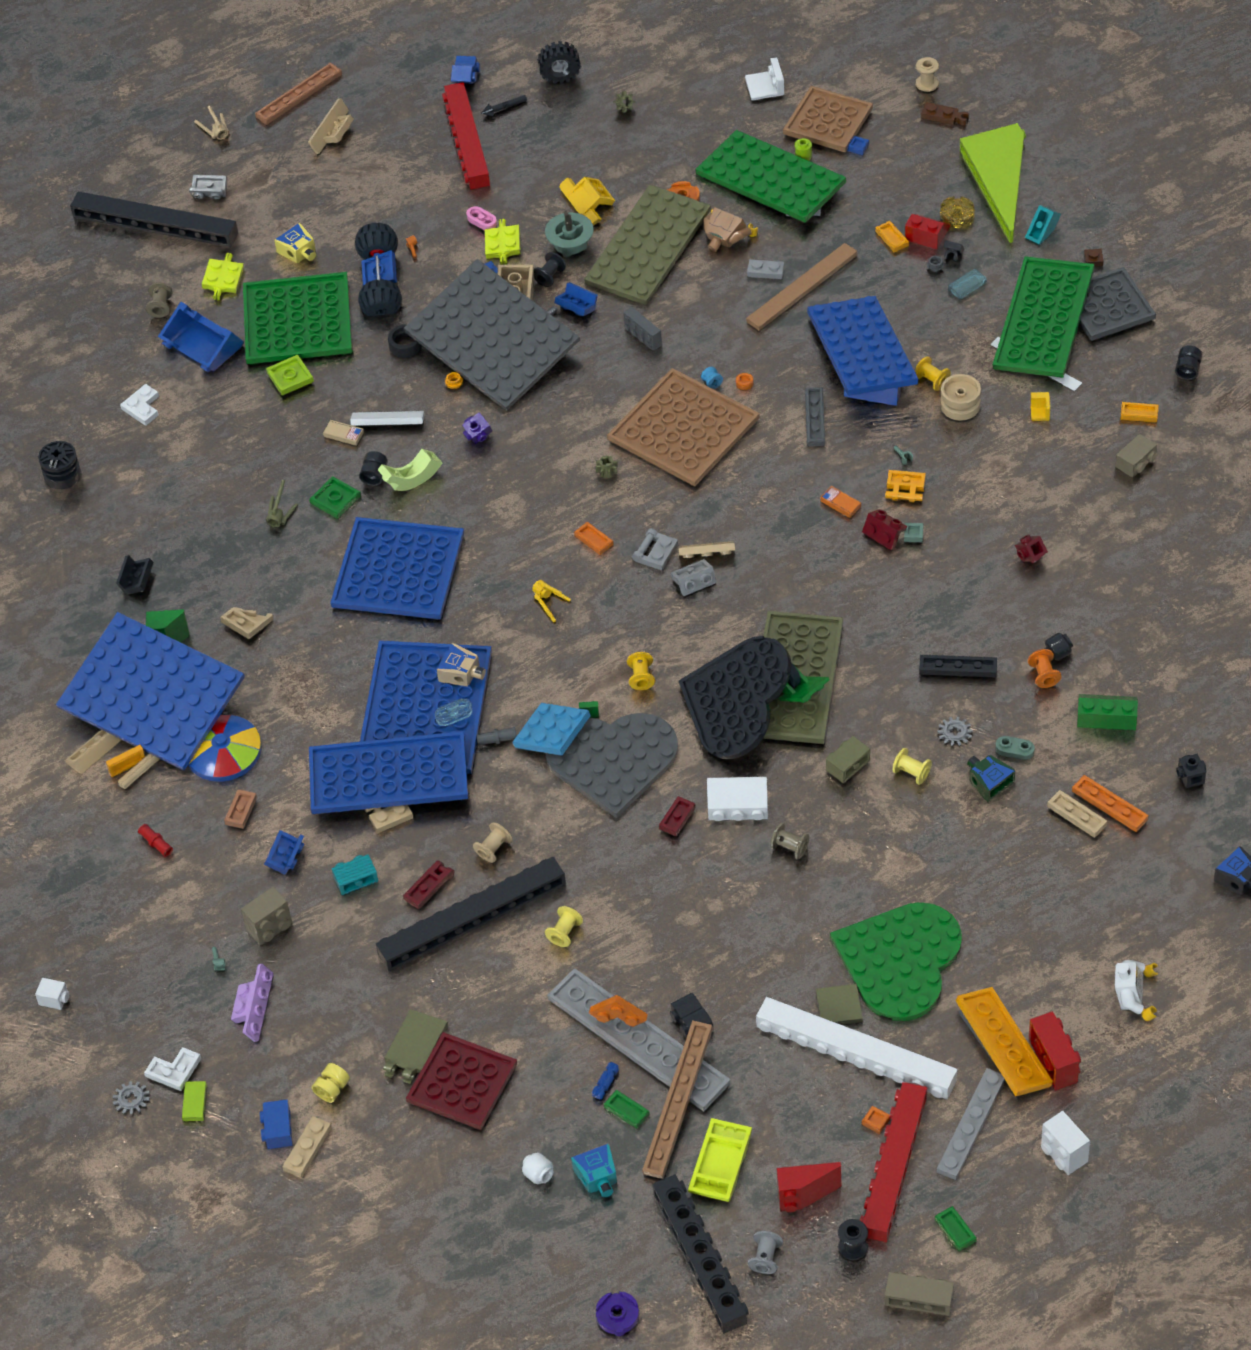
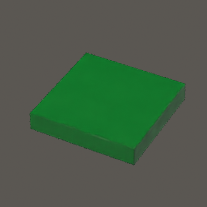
(335, 497)

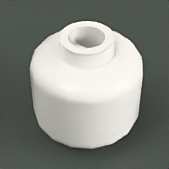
(537, 1168)

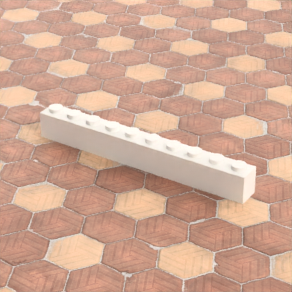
(856, 1047)

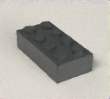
(642, 329)

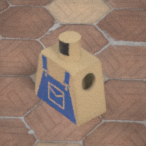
(459, 666)

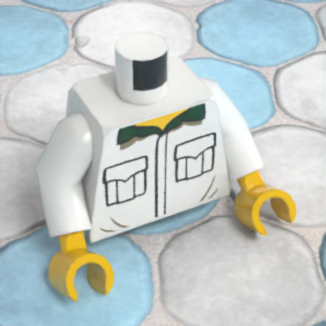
(1130, 986)

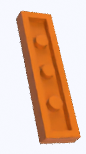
(1110, 803)

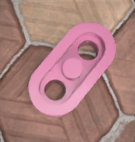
(481, 218)

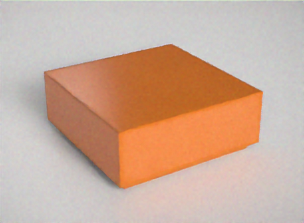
(876, 1120)

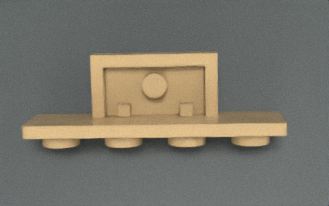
(332, 127)

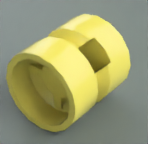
(332, 1080)

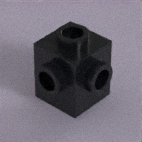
(1191, 770)

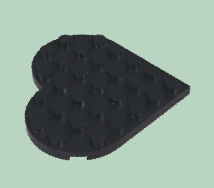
(734, 693)

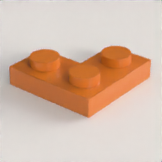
(620, 1008)

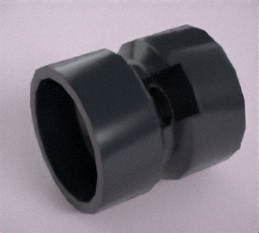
(1188, 362)
(369, 471)

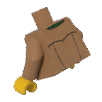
(726, 229)

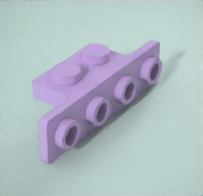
(252, 1002)

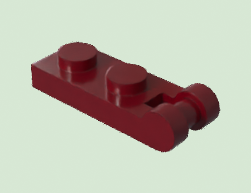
(428, 884)

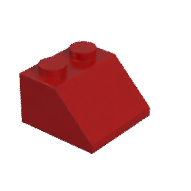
(925, 231)

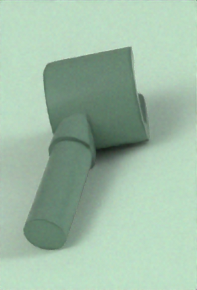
(904, 455)
(219, 963)

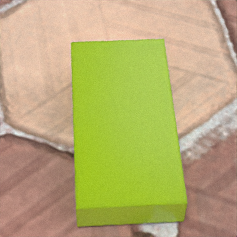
(194, 1101)

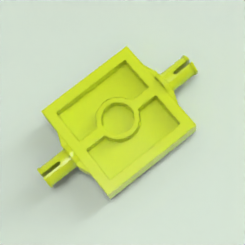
(502, 242)
(222, 276)

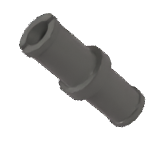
(496, 736)

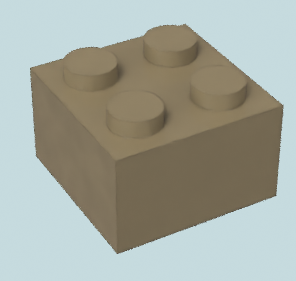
(266, 916)

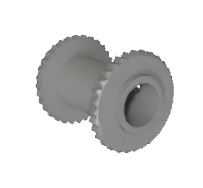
(763, 1262)

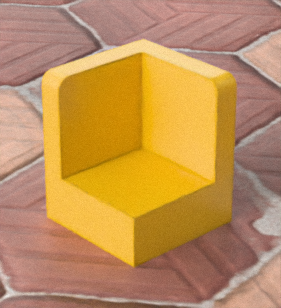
(1040, 406)

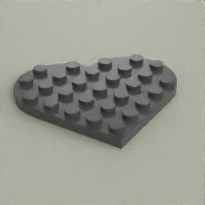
(617, 759)

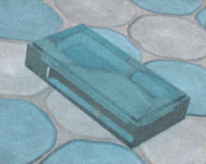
(967, 283)

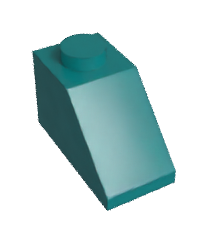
(1042, 224)

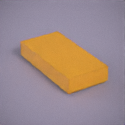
(892, 236)
(1139, 412)
(125, 761)

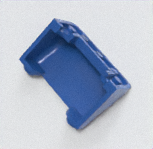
(199, 338)

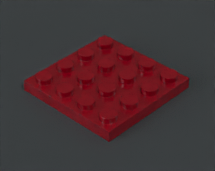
(461, 1081)

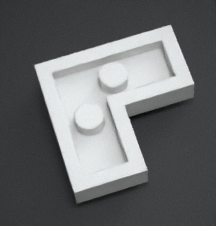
(139, 405)
(174, 1073)

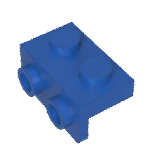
(577, 300)
(283, 852)

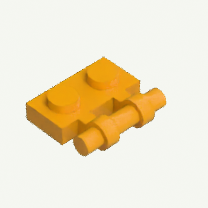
(905, 481)

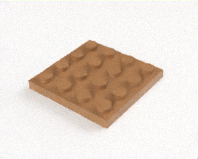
(828, 118)

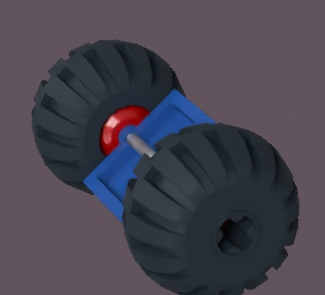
(377, 246)

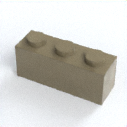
(919, 1293)

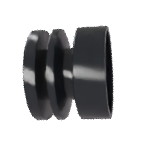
(59, 465)

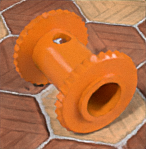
(1041, 661)

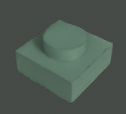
(914, 532)

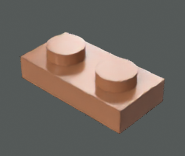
(240, 809)

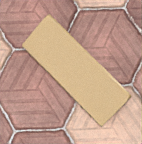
(92, 751)

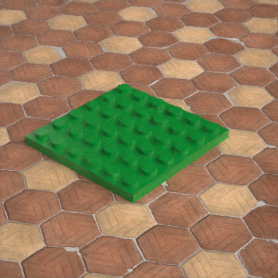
(297, 317)

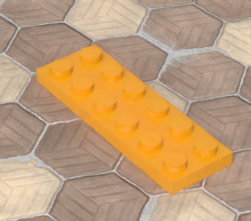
(1004, 1041)

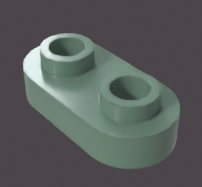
(1014, 748)

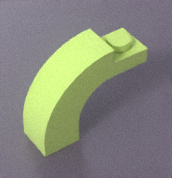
(412, 474)

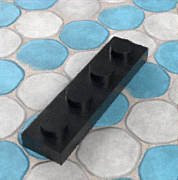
(958, 665)

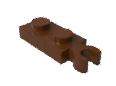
(944, 114)

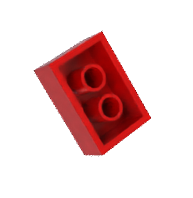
(1054, 1050)

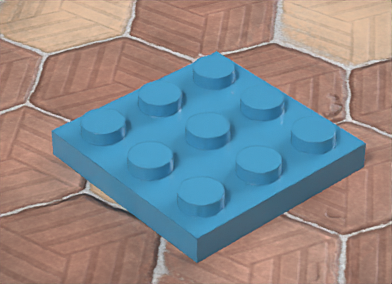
(551, 729)

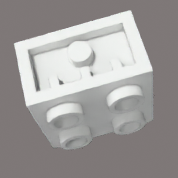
(766, 83)

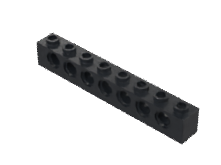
(727, 1317)

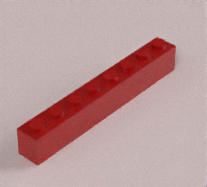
(466, 136)
(894, 1160)

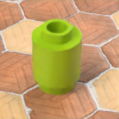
(803, 148)

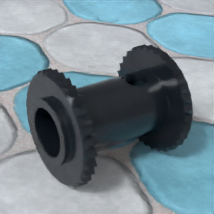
(553, 264)
(853, 1239)

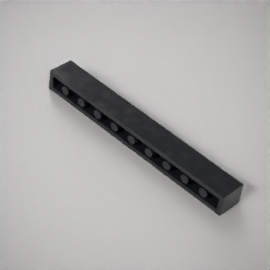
(154, 219)
(470, 913)

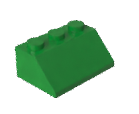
(1107, 712)

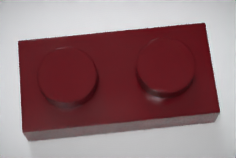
(677, 816)

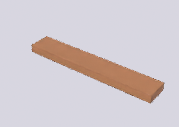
(298, 93)

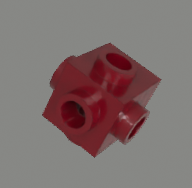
(1031, 548)

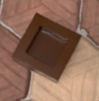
(1094, 256)

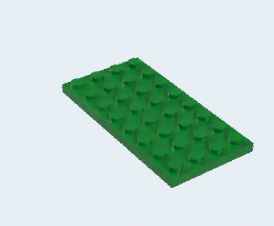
(771, 175)
(1043, 317)

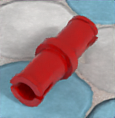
(155, 840)

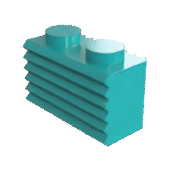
(354, 874)

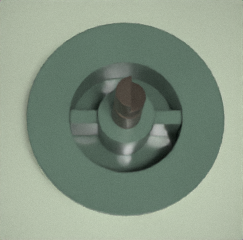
(569, 233)

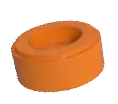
(744, 381)

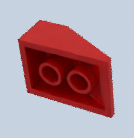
(806, 1184)

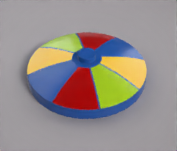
(227, 750)

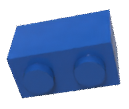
(277, 1124)

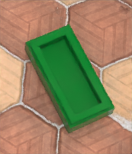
(626, 1109)
(955, 1228)

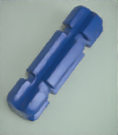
(605, 1080)

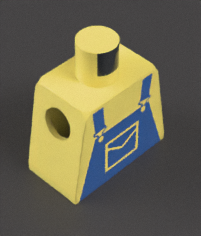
(296, 244)

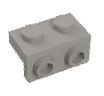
(208, 186)

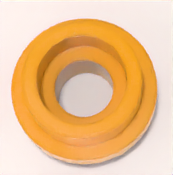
(453, 380)

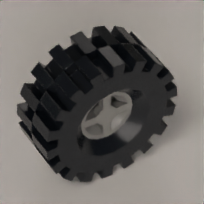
(559, 62)

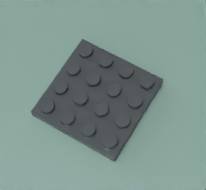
(1114, 305)

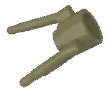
(275, 515)

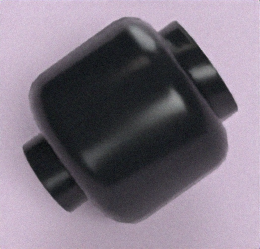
(1059, 645)

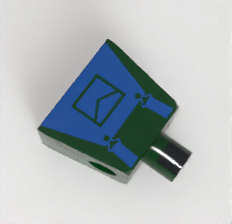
(990, 776)

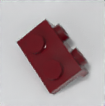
(883, 528)

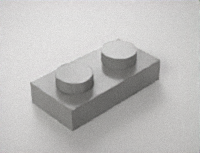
(765, 269)

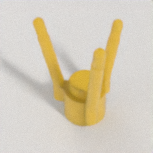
(543, 590)

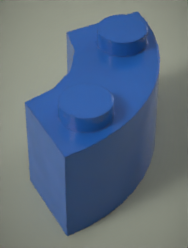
(465, 69)

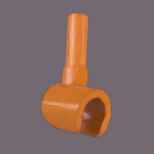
(411, 242)

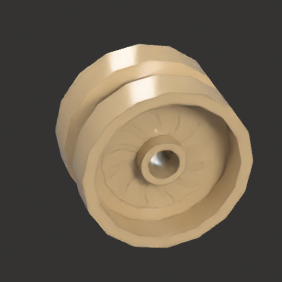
(960, 397)

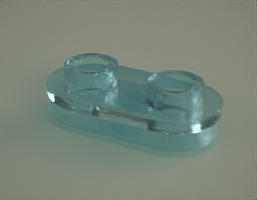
(454, 711)

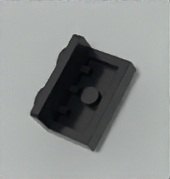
(134, 575)

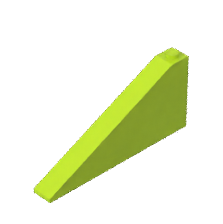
(996, 166)

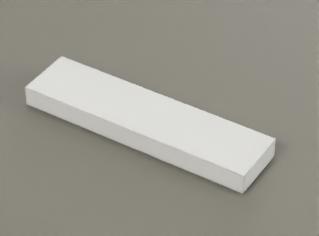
(387, 418)

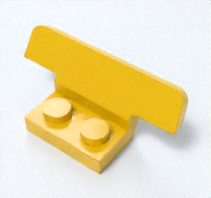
(586, 196)

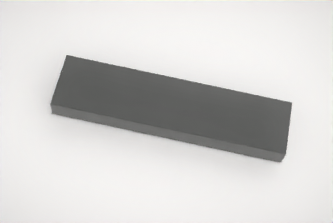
(815, 416)

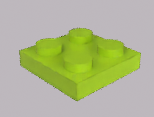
(289, 375)

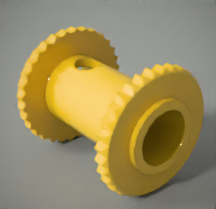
(926, 370)
(641, 677)

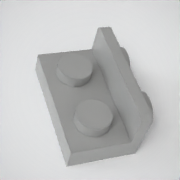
(694, 577)

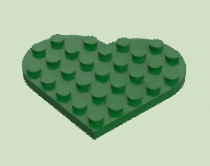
(900, 958)

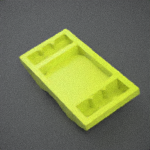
(720, 1160)

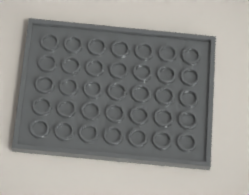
(491, 334)

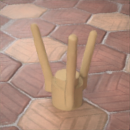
(219, 130)

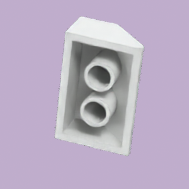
(737, 798)

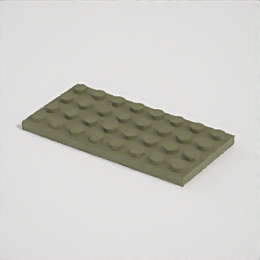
(647, 244)
(814, 650)

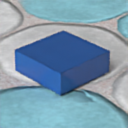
(858, 145)

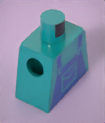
(596, 1170)

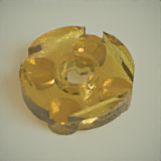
(954, 218)

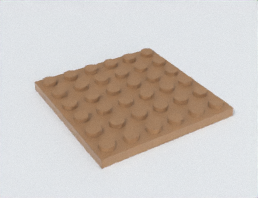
(683, 427)

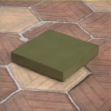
(839, 1004)

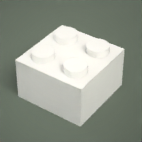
(1065, 1143)

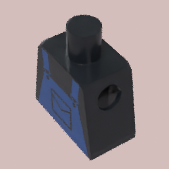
(1235, 872)

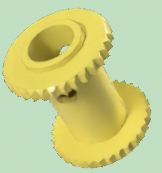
(912, 766)
(559, 934)

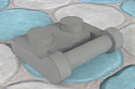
(660, 552)

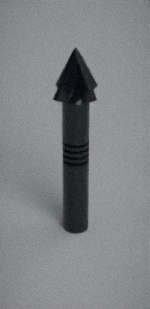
(489, 110)

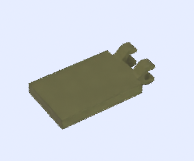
(413, 1044)

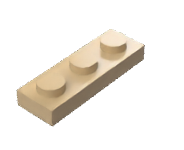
(706, 549)
(1077, 813)
(307, 1147)

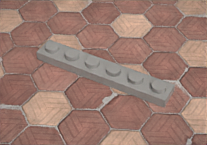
(971, 1124)

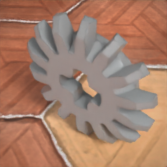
(948, 728)
(126, 1092)

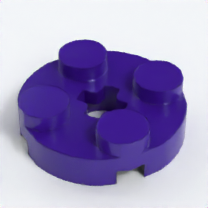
(620, 1324)

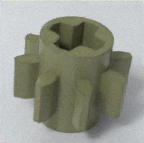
(619, 101)
(606, 466)

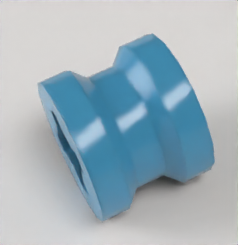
(711, 377)

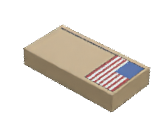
(343, 432)

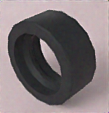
(402, 351)

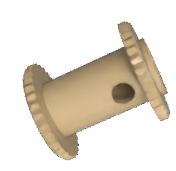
(927, 67)
(492, 842)

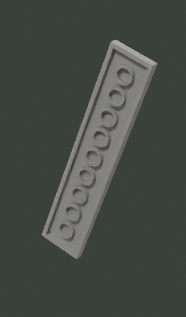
(642, 1043)

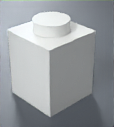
(52, 993)

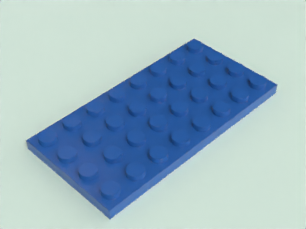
(862, 345)
(388, 772)

